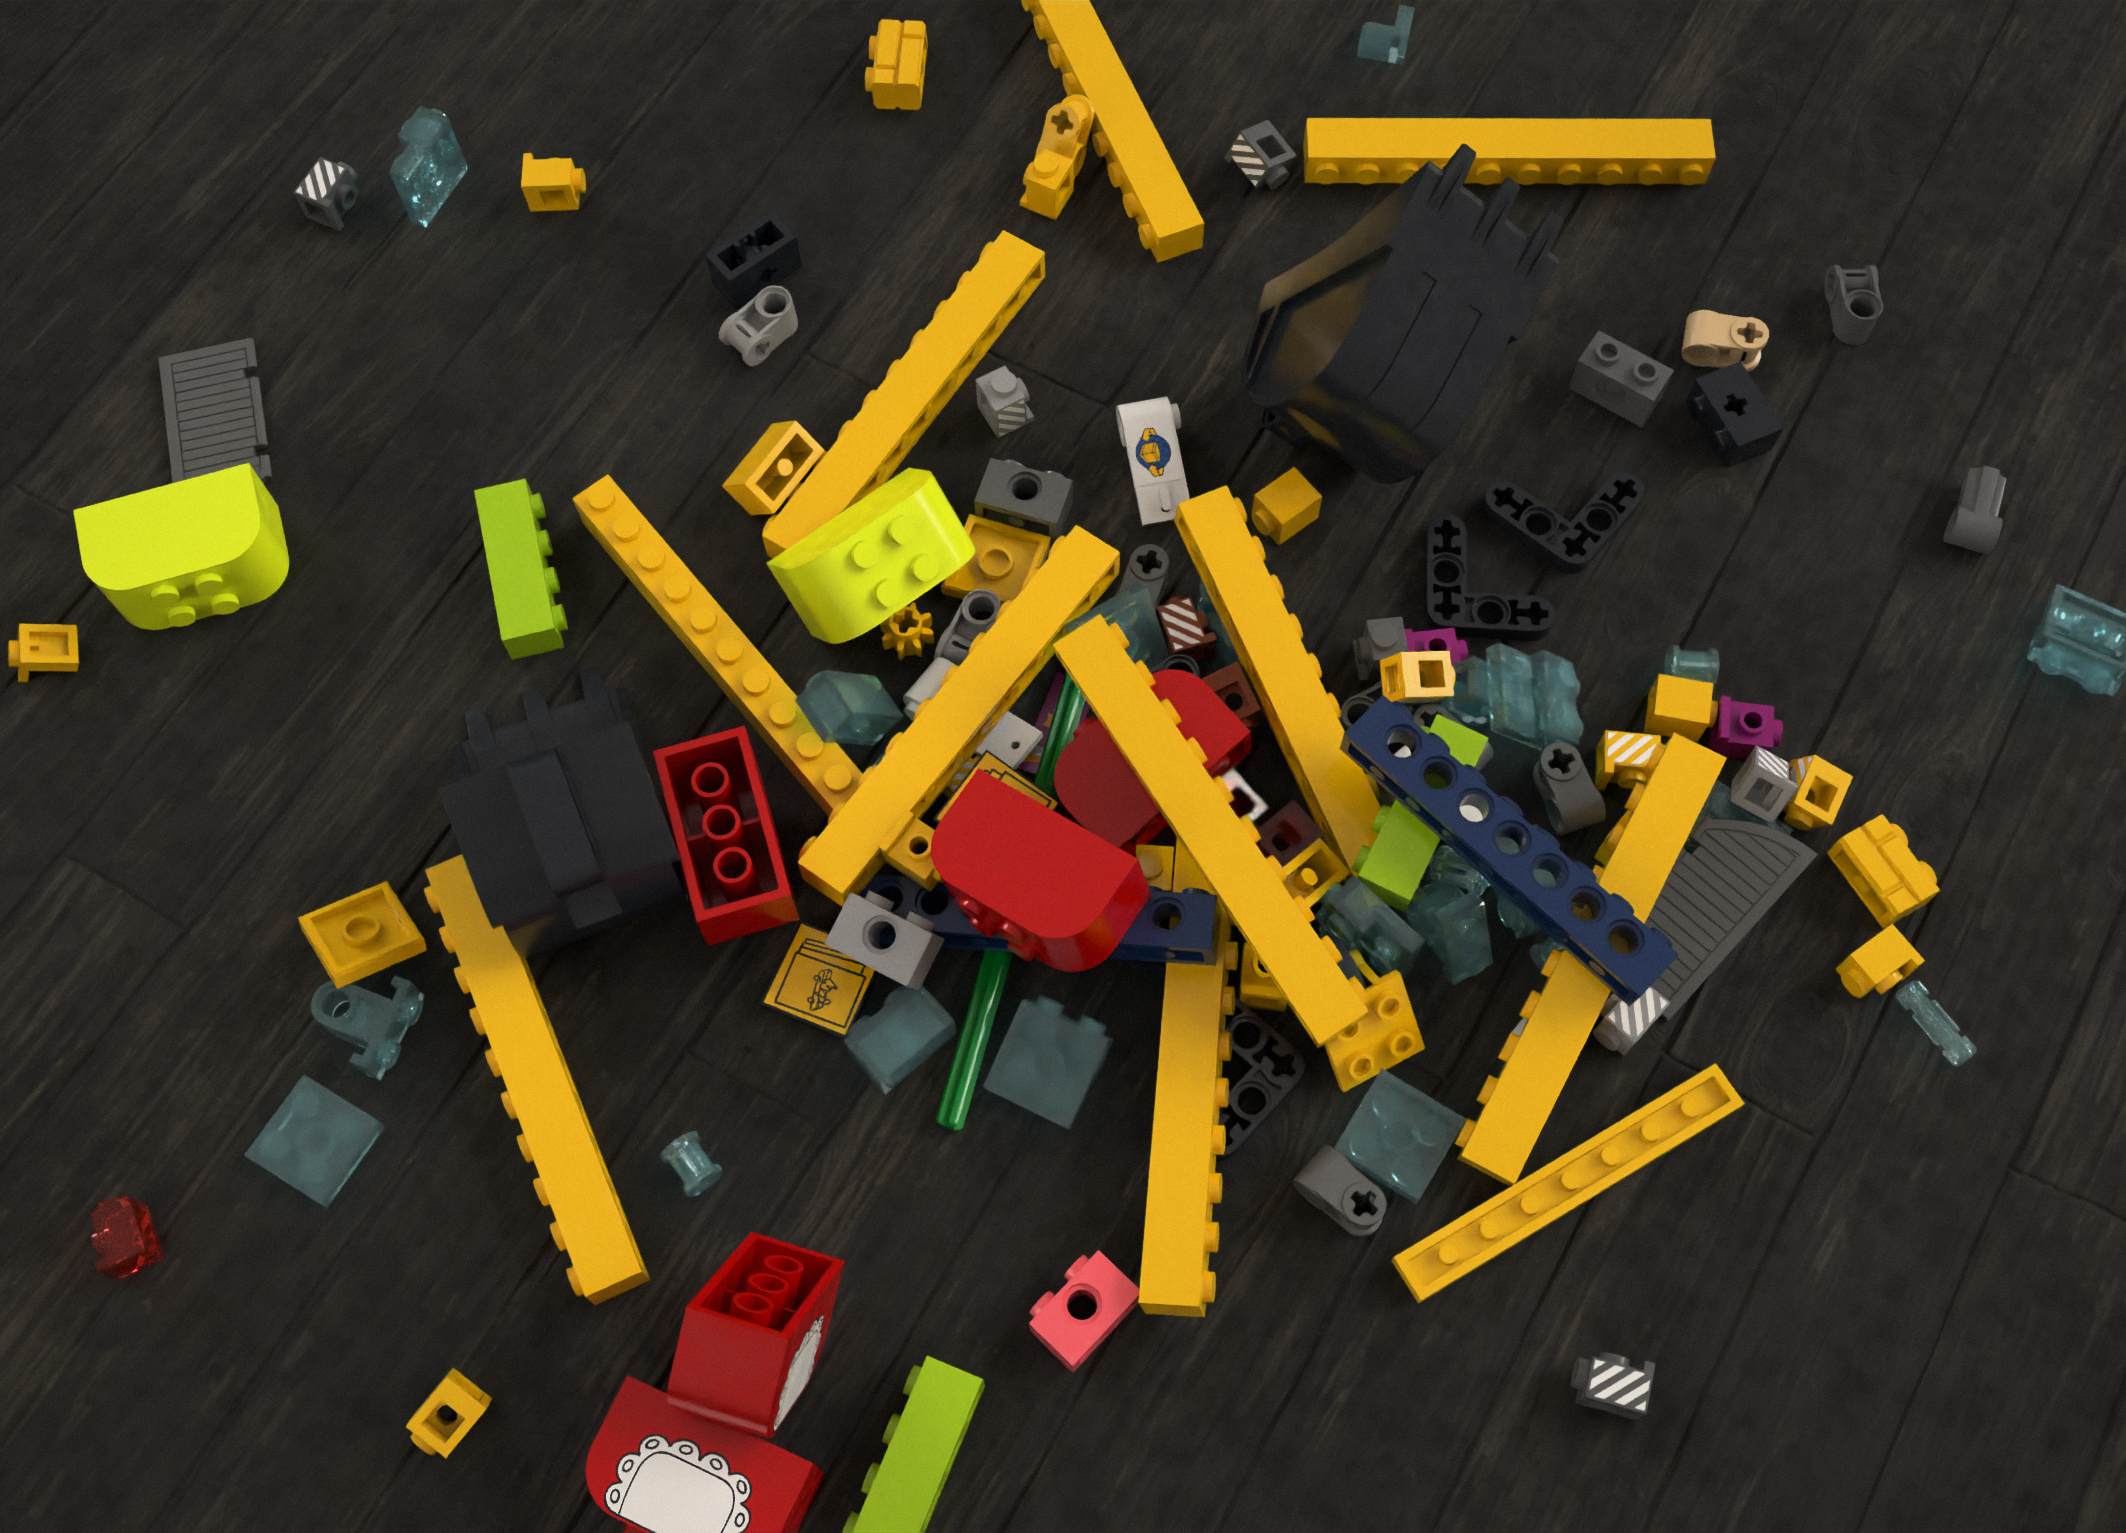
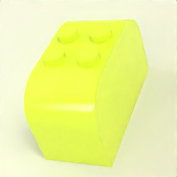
(185, 548)
(873, 557)

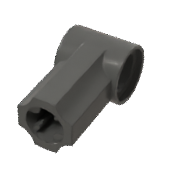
(1975, 518)

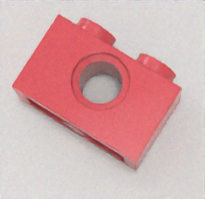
(1076, 1339)

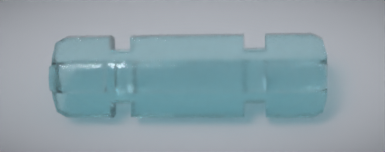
(1936, 1023)

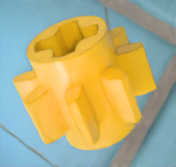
(907, 631)

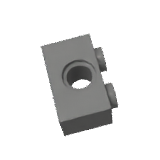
(858, 933)

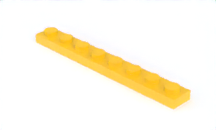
(1566, 1183)

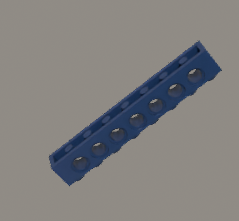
(1511, 874)
(1189, 942)

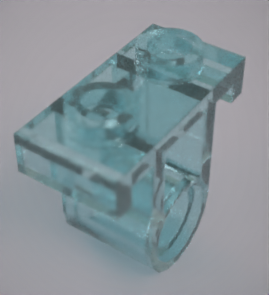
(1453, 929)
(370, 1021)

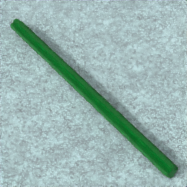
(995, 964)

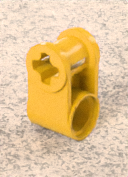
(1068, 129)

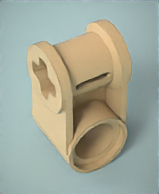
(1720, 340)

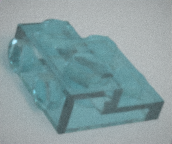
(429, 164)
(2081, 641)
(1532, 697)
(1370, 926)
(1049, 1060)

